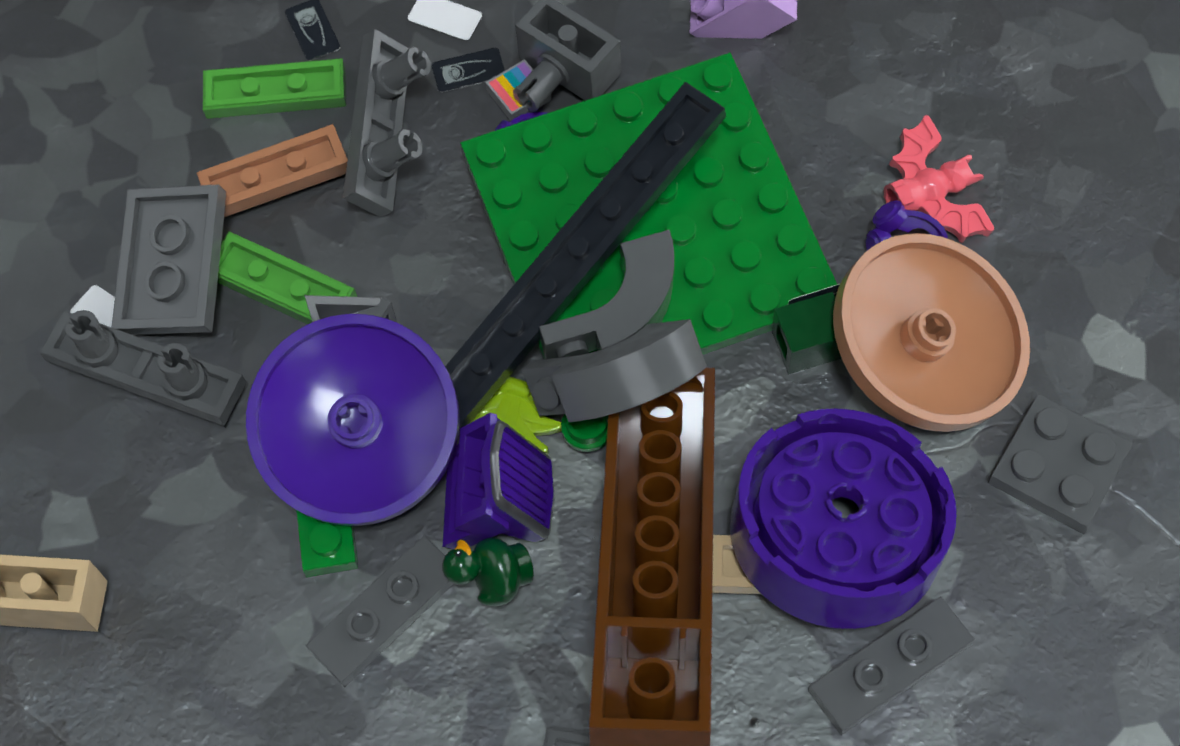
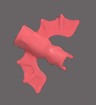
(926, 188)

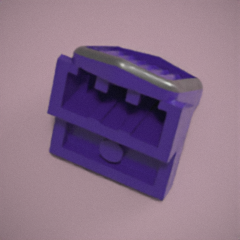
(497, 486)

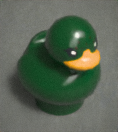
(494, 565)

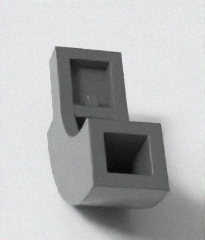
(639, 302)
(619, 375)

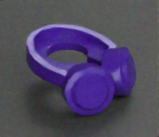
(895, 216)

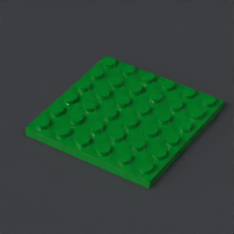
(729, 210)

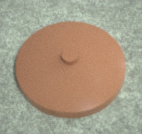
(931, 332)

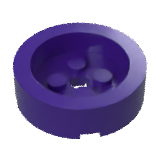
(834, 566)

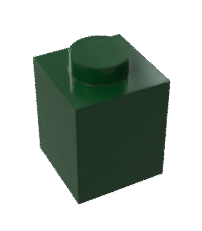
(806, 333)

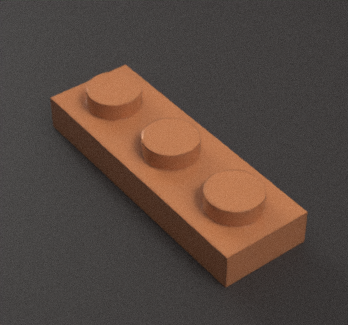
(278, 169)

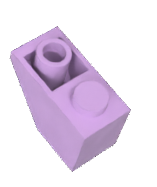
(740, 17)

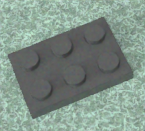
(169, 260)

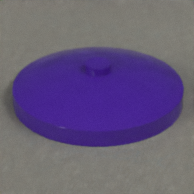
(352, 419)

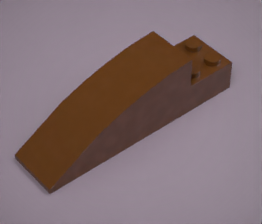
(656, 573)

